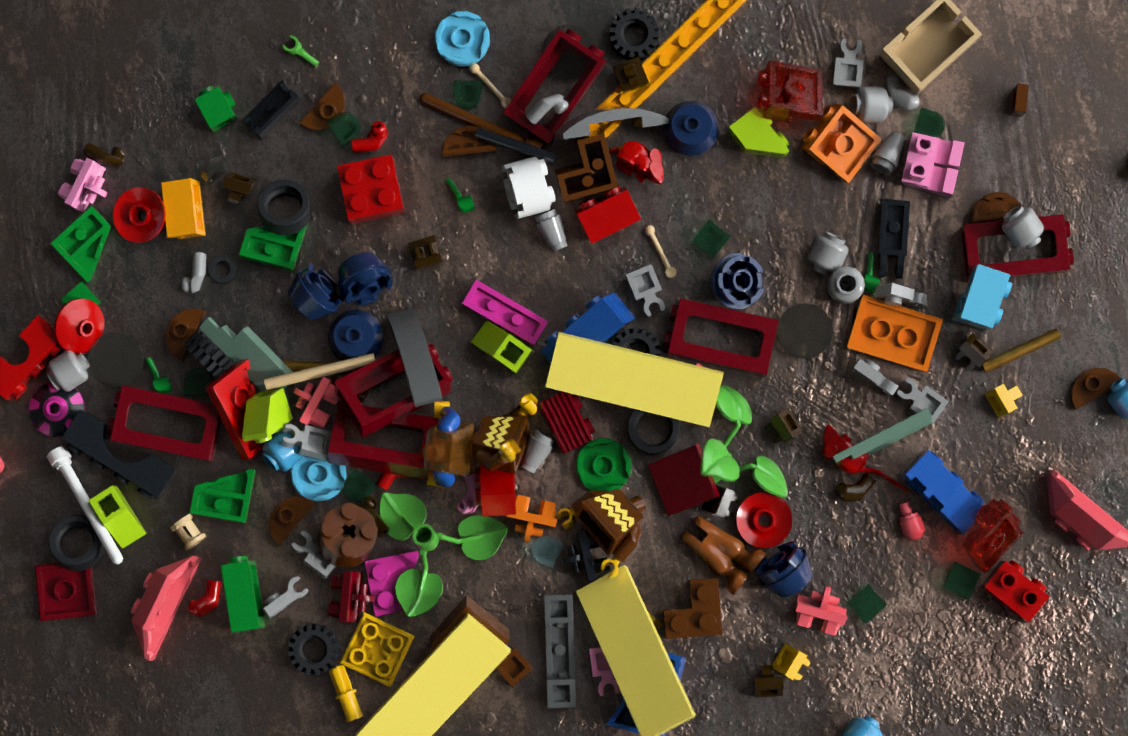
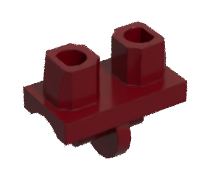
(352, 598)

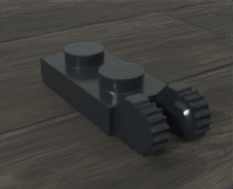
(893, 235)

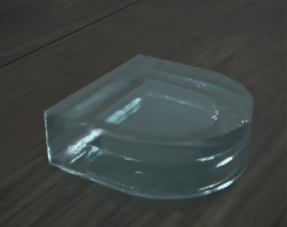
(546, 550)

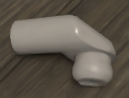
(900, 97)
(544, 105)
(198, 273)

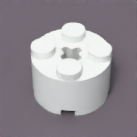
(527, 187)

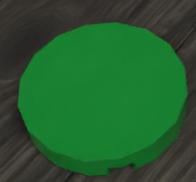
(603, 465)

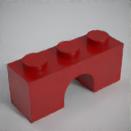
(42, 347)

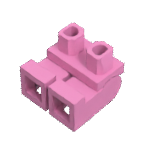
(924, 164)

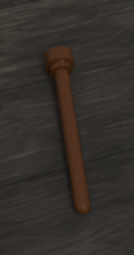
(476, 121)

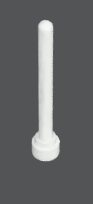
(61, 460)

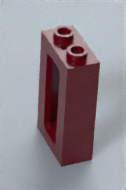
(547, 61)
(1058, 264)
(682, 349)
(375, 374)
(120, 433)
(378, 458)

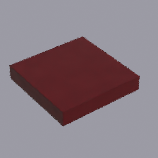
(681, 481)
(64, 592)

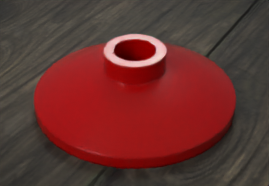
(128, 214)
(70, 323)
(779, 520)

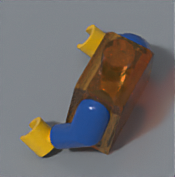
(448, 447)

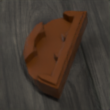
(327, 107)
(463, 142)
(993, 207)
(181, 329)
(1091, 385)
(287, 517)

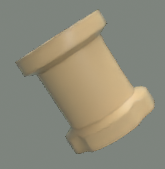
(189, 541)

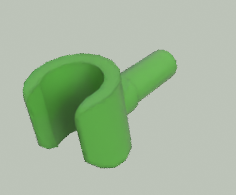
(298, 50)

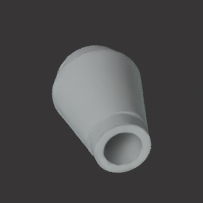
(888, 154)
(551, 229)
(536, 451)

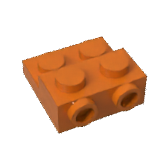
(840, 142)

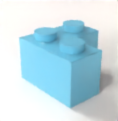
(982, 299)

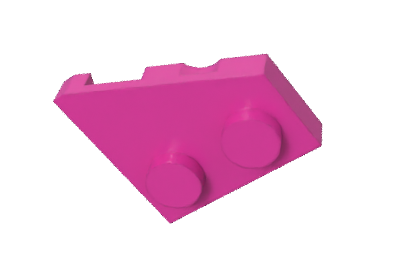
(382, 580)

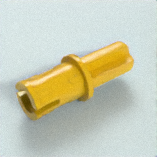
(345, 693)

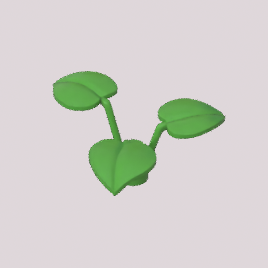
(721, 465)
(406, 514)

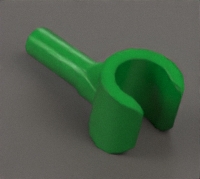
(464, 203)
(870, 281)
(162, 384)

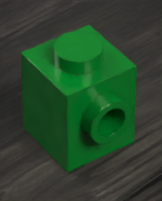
(216, 107)

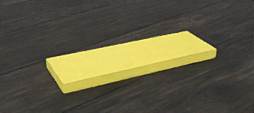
(634, 379)
(635, 653)
(439, 683)

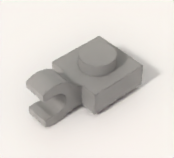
(277, 603)

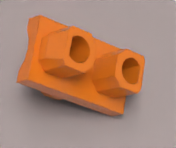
(545, 517)

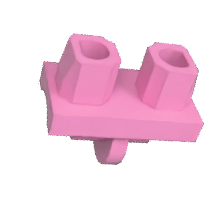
(86, 185)

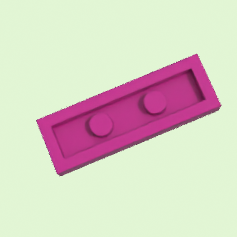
(505, 312)

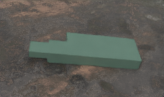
(247, 345)
(887, 436)

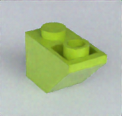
(757, 137)
(502, 347)
(266, 415)
(117, 516)

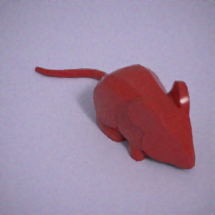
(637, 159)
(834, 444)

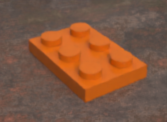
(894, 333)

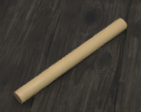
(319, 371)

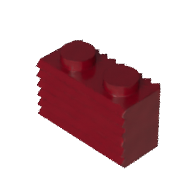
(566, 421)

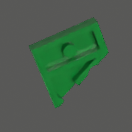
(83, 242)
(272, 249)
(225, 497)

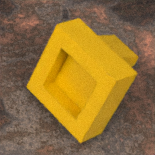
(1003, 399)
(789, 662)

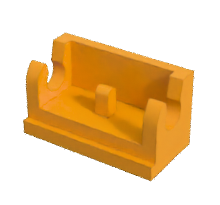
(183, 208)

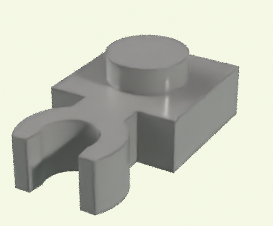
(848, 69)
(644, 286)
(896, 295)
(869, 371)
(923, 399)
(311, 440)
(314, 559)

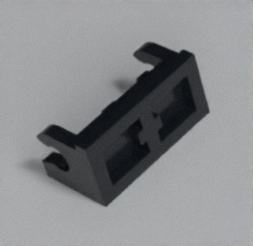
(272, 109)

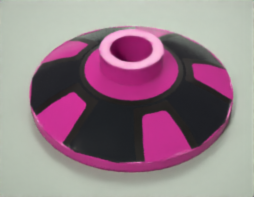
(41, 415)

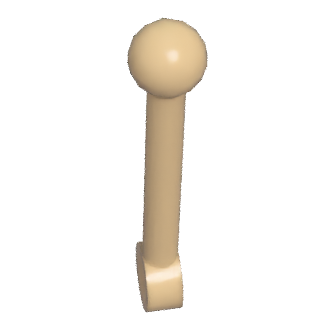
(475, 69)
(670, 271)

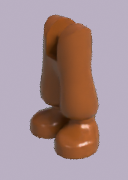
(719, 550)

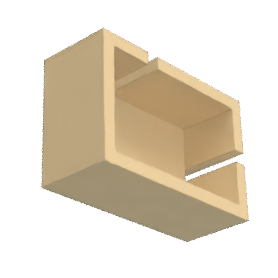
(930, 45)

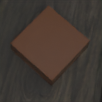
(1019, 100)
(514, 667)

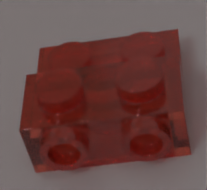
(790, 92)
(995, 534)

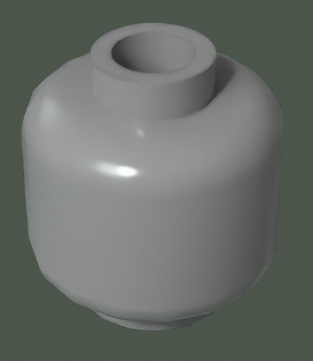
(871, 104)
(1022, 227)
(827, 253)
(855, 283)
(68, 370)

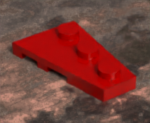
(229, 397)

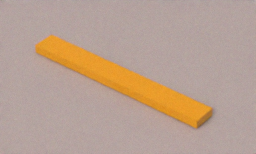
(670, 56)

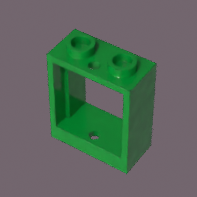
(243, 594)

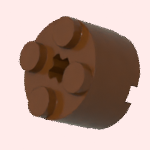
(350, 550)

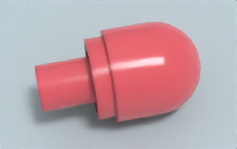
(911, 522)

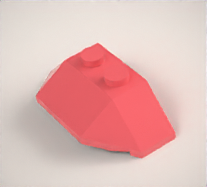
(1082, 516)
(160, 603)

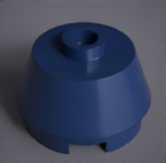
(691, 128)
(363, 278)
(737, 281)
(314, 293)
(355, 335)
(785, 571)

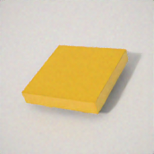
(377, 649)

